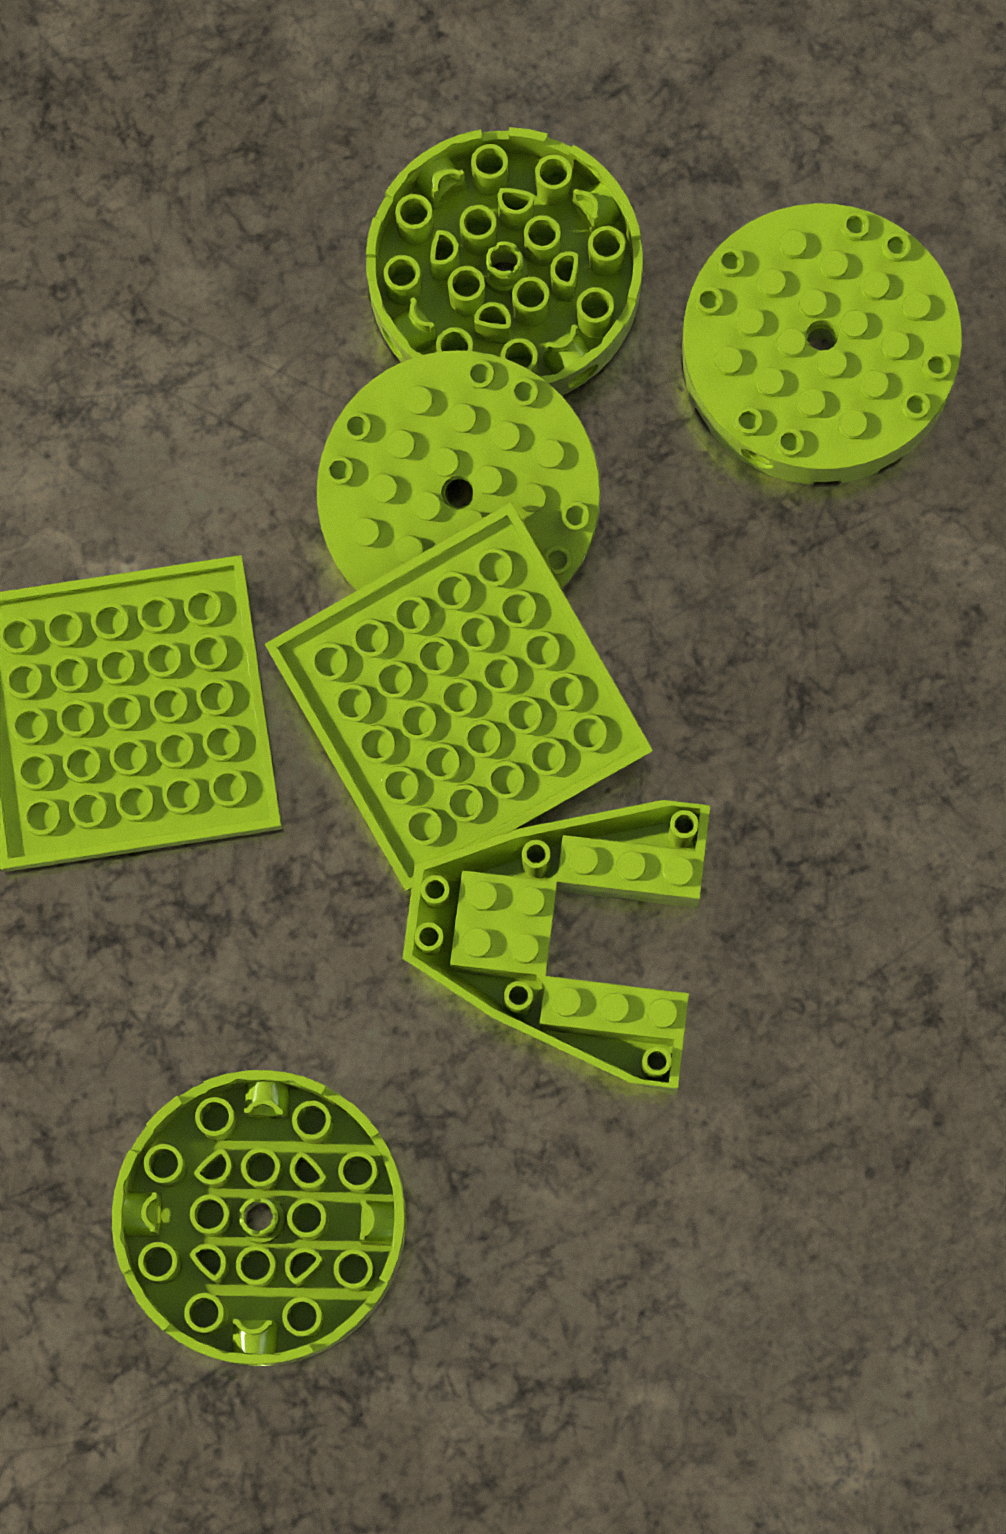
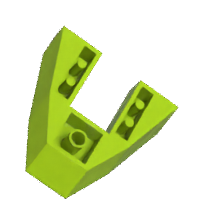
(487, 924)

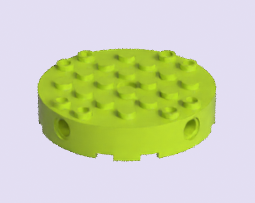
(517, 203)
(807, 279)
(446, 422)
(275, 1289)

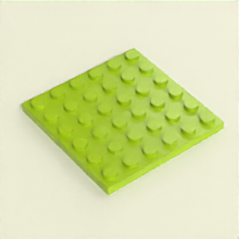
(459, 694)
(131, 715)

